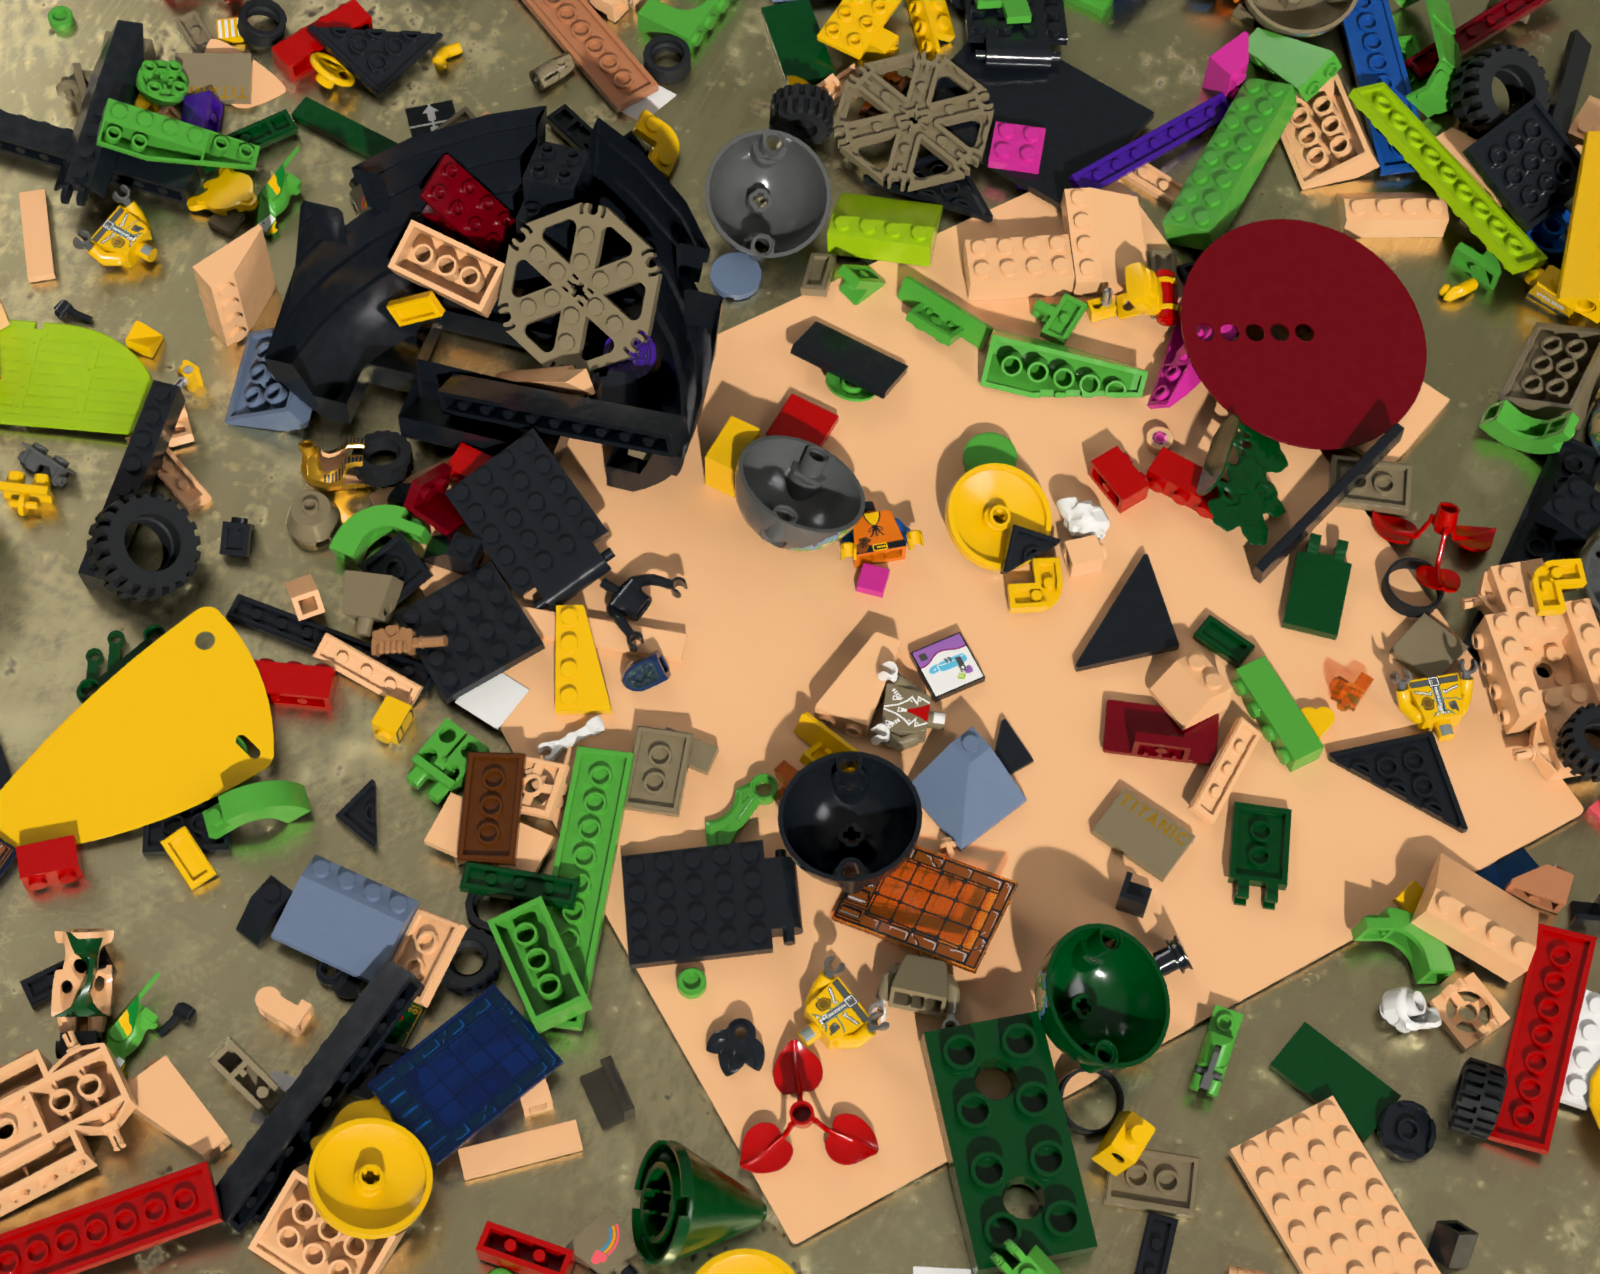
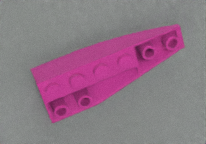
(1176, 372)

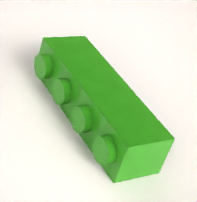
(1277, 714)

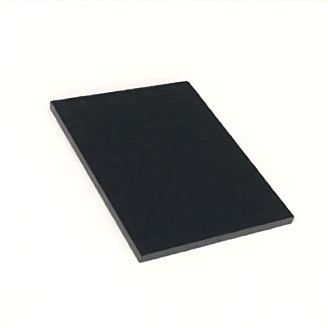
(1078, 111)

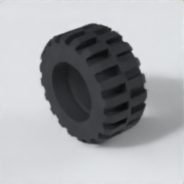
(1473, 86)
(172, 529)

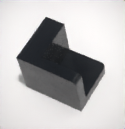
(1133, 897)
(1585, 915)
(1452, 1243)

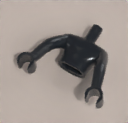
(633, 601)

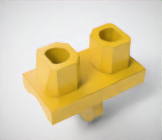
(24, 495)

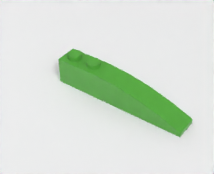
(1054, 370)

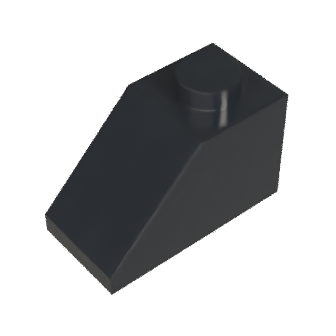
(455, 552)
(263, 911)

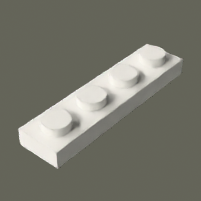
(1584, 1053)

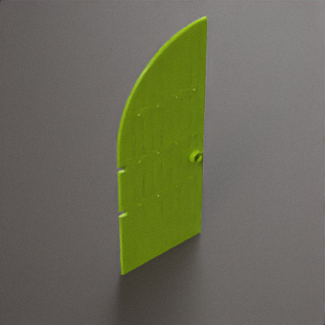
(69, 379)

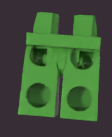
(443, 761)

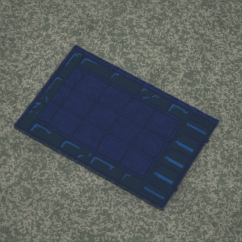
(465, 1074)

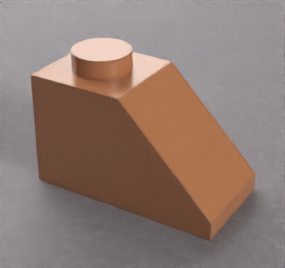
(1542, 887)

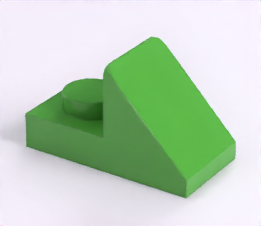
(1481, 267)
(859, 282)

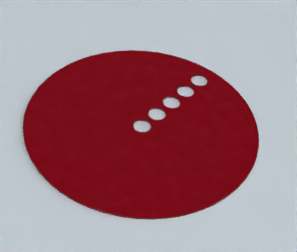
(1318, 392)

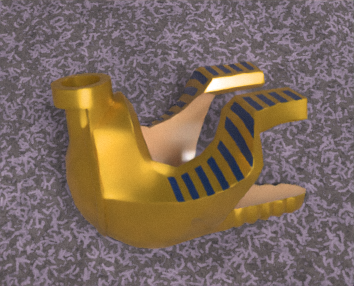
(328, 469)

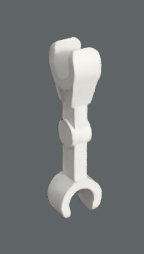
(593, 727)

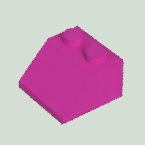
(1228, 68)

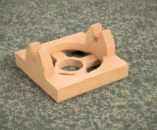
(559, 773)
(1465, 1039)

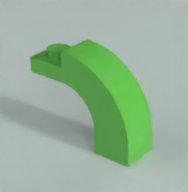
(1526, 433)
(372, 523)
(256, 801)
(1427, 955)

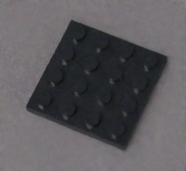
(1527, 164)
(482, 627)

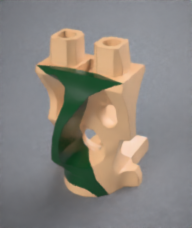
(83, 998)

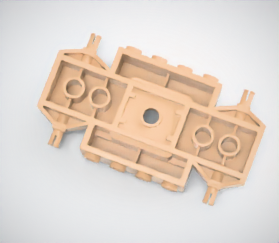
(1517, 642)
(51, 1115)

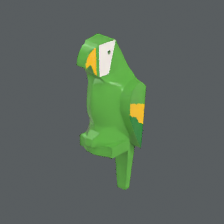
(276, 196)
(130, 1026)

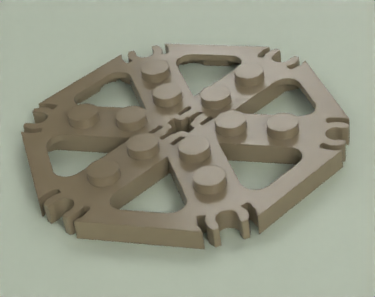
(908, 137)
(601, 280)

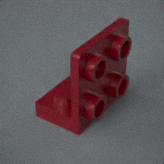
(429, 502)

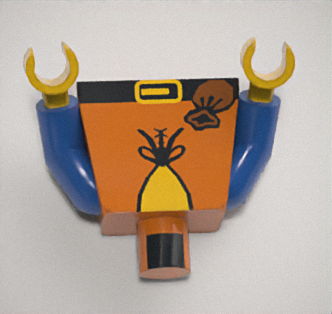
(878, 538)

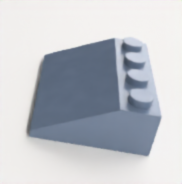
(258, 397)
(344, 919)

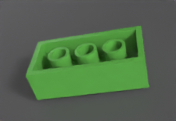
(539, 965)

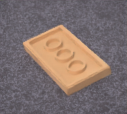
(1418, 418)
(445, 832)

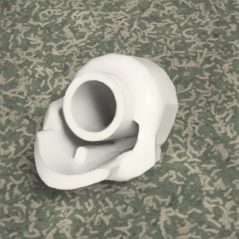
(1083, 518)
(1408, 1010)

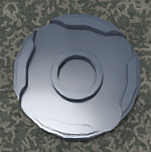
(735, 276)

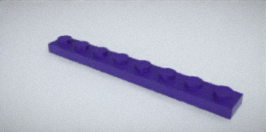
(1152, 145)

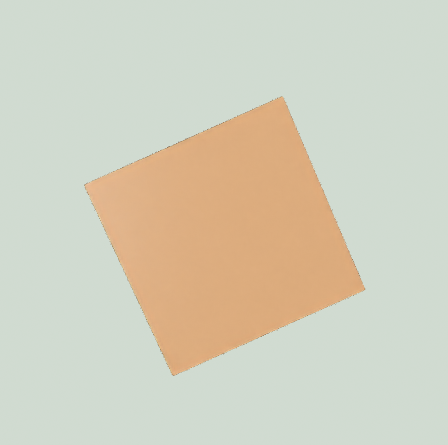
(784, 624)

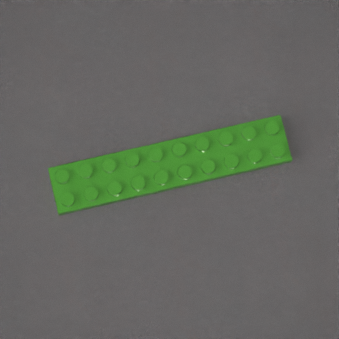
(588, 854)

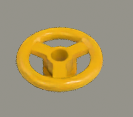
(329, 72)

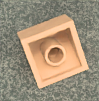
(1192, 690)

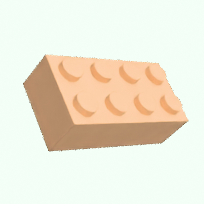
(1018, 267)
(448, 268)

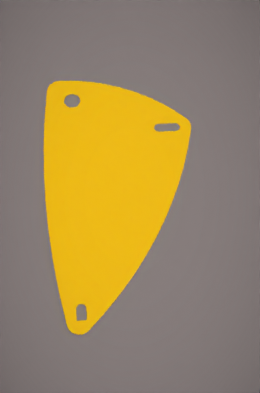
(146, 741)

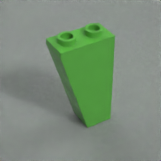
(1293, 61)

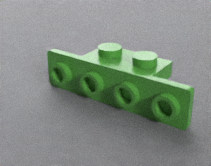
(941, 317)

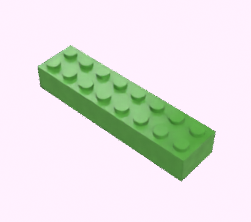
(1230, 163)

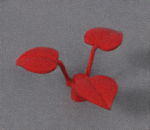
(1444, 523)
(766, 1148)

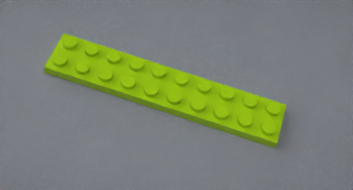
(1448, 178)

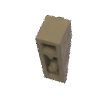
(246, 1075)

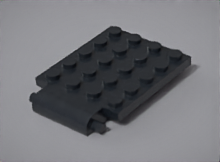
(1021, 43)
(533, 522)
(709, 903)

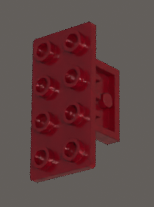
(465, 208)
(1153, 734)

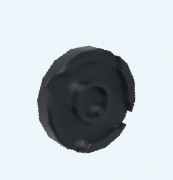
(1406, 1130)

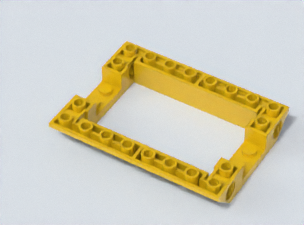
(1581, 260)

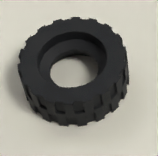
(388, 474)
(486, 975)

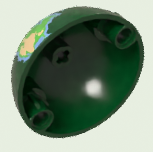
(1104, 1009)

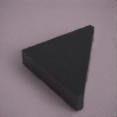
(1023, 546)
(1011, 750)
(361, 815)

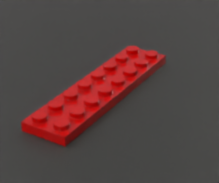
(1543, 1038)
(114, 1225)

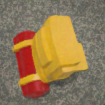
(1150, 294)

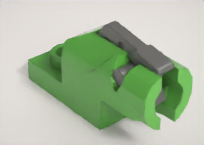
(1216, 1050)

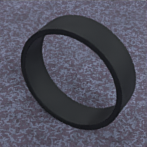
(1398, 605)
(1119, 1100)

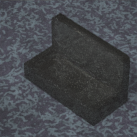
(608, 1095)

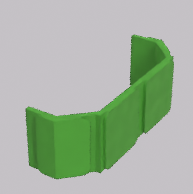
(1435, 95)

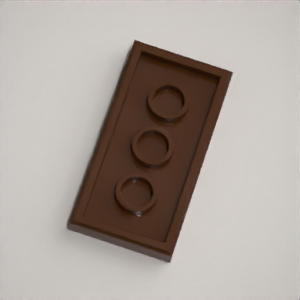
(491, 808)

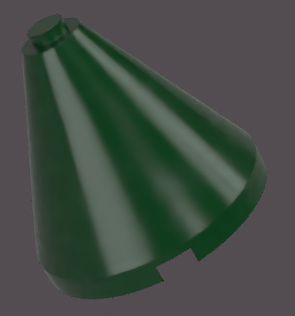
(688, 1205)

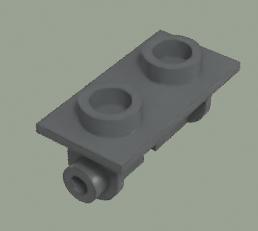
(36, 457)

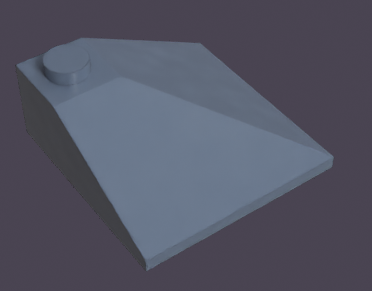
(967, 789)

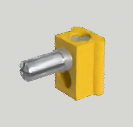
(1101, 307)
(189, 376)

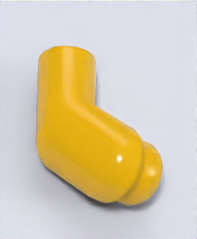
(444, 53)
(1450, 294)

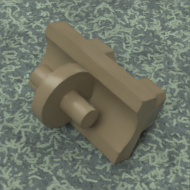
(75, 86)

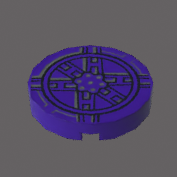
(640, 364)

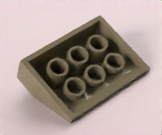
(1556, 372)

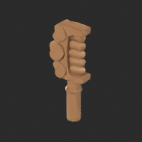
(400, 640)

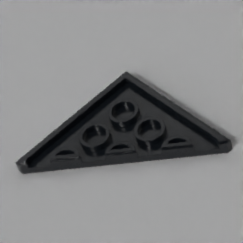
(375, 55)
(958, 196)
(1134, 624)
(1409, 771)

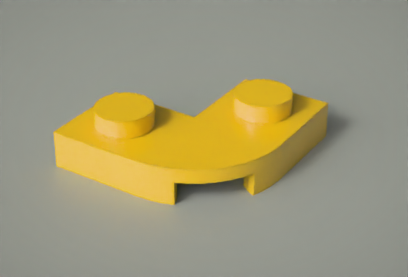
(661, 138)
(1549, 581)
(1042, 593)

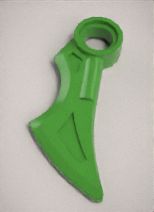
(746, 801)

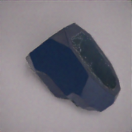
(646, 672)

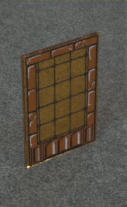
(932, 908)

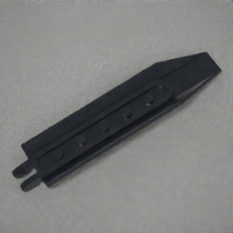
(114, 77)

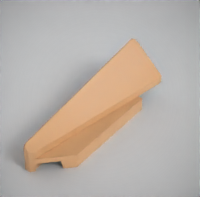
(559, 379)

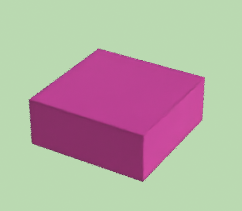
(873, 580)

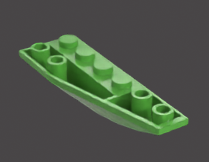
(170, 140)

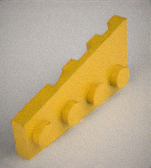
(577, 667)

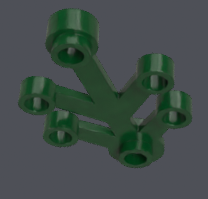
(92, 682)

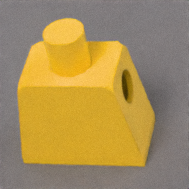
(1127, 1139)

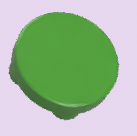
(162, 82)
(987, 449)

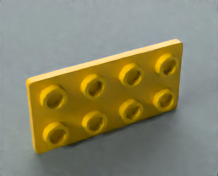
(856, 25)

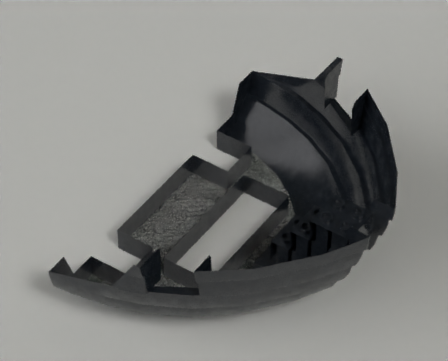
(342, 337)

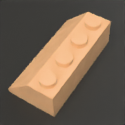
(1392, 214)

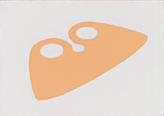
(264, 84)

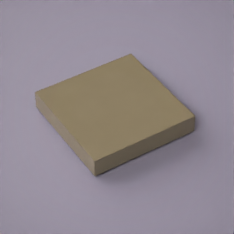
(1428, 648)

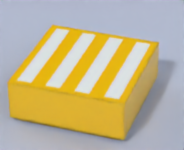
(228, 31)

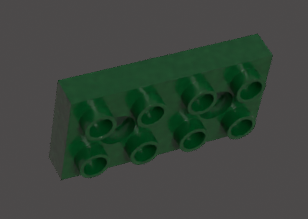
(1007, 1140)

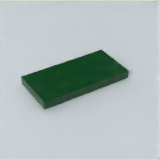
(795, 43)
(1324, 1070)

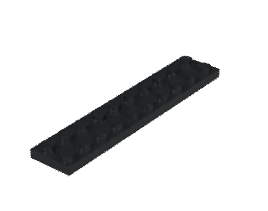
(1528, 540)

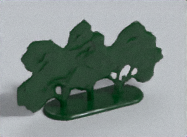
(1248, 486)

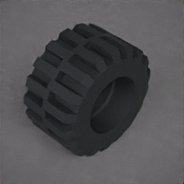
(802, 112)
(1573, 744)
(1477, 1098)

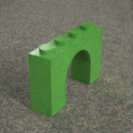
(689, 25)

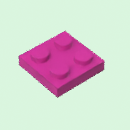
(1016, 147)

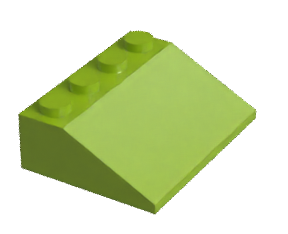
(884, 229)

